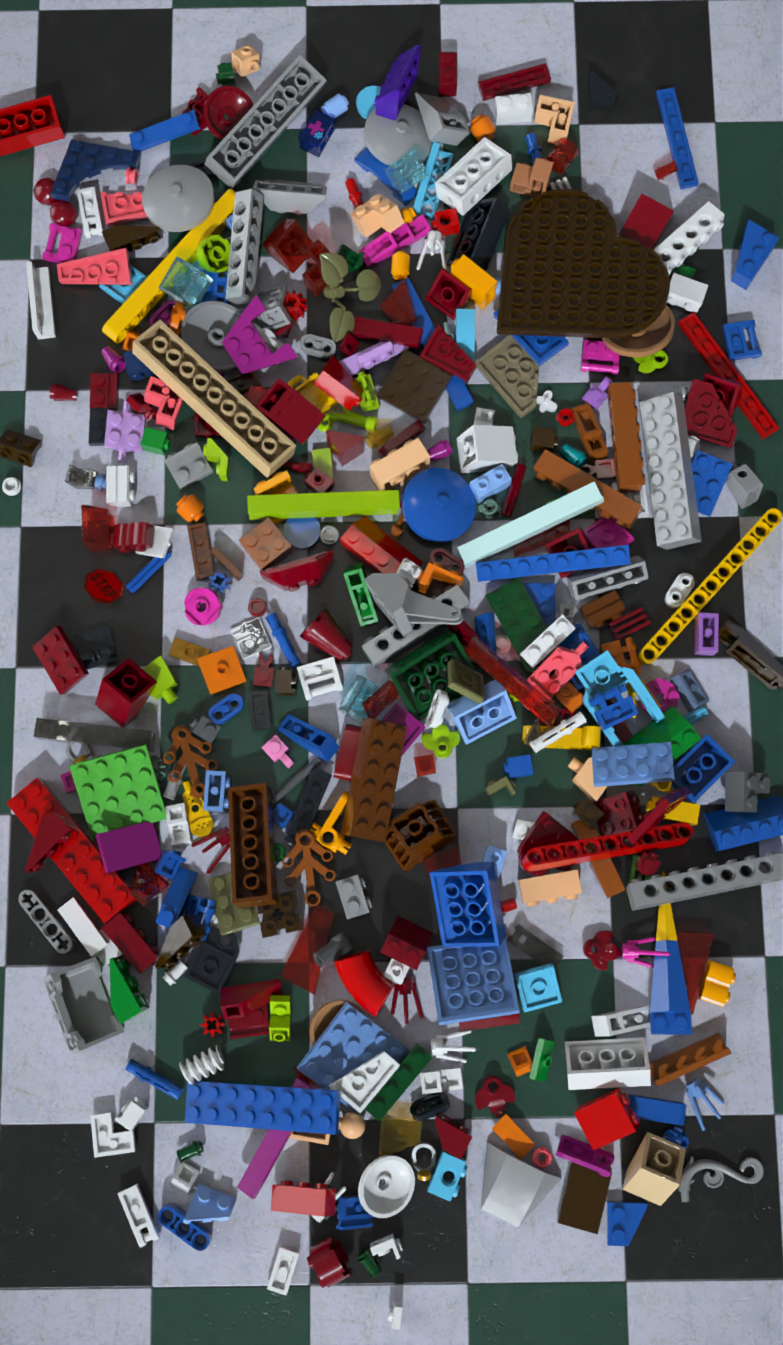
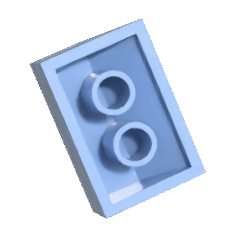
(477, 719)

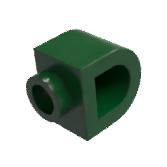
(225, 75)

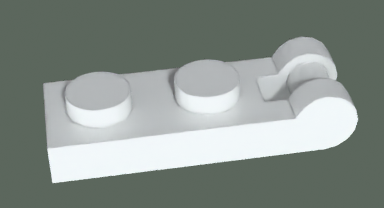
(90, 211)
(138, 1215)

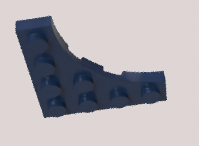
(88, 160)

